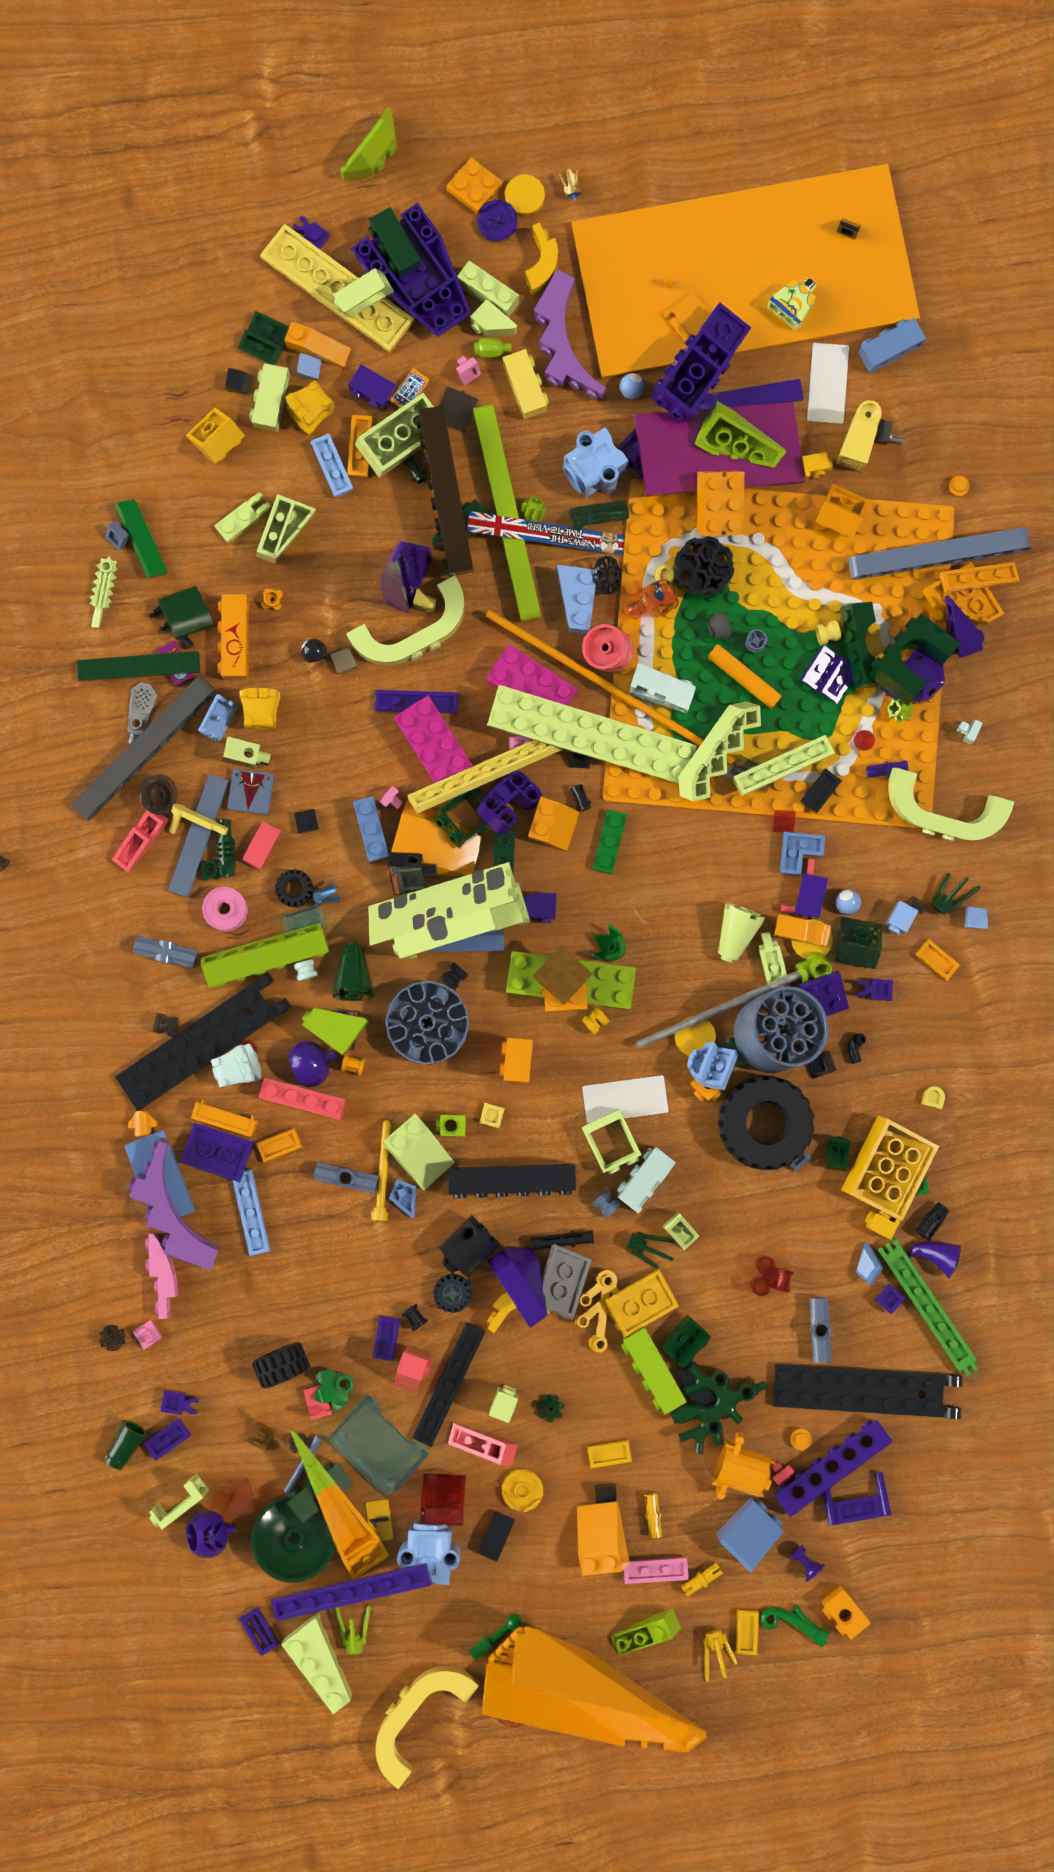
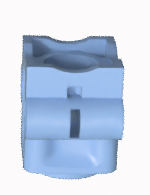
(594, 462)
(430, 1545)

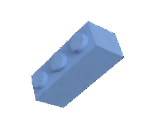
(891, 345)
(371, 830)

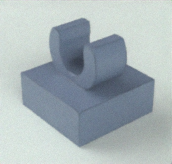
(116, 535)

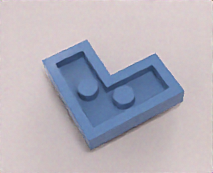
(795, 846)

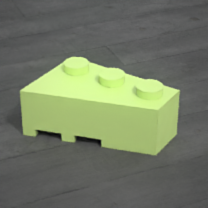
(282, 527)

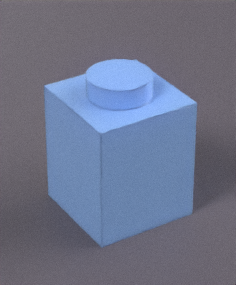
(901, 918)

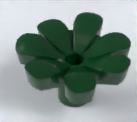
(547, 1403)

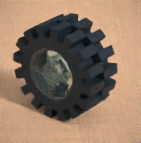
(447, 1297)

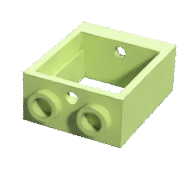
(362, 293)
(614, 1166)

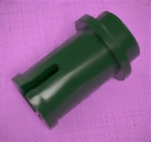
(415, 470)

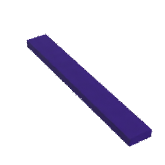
(351, 1591)

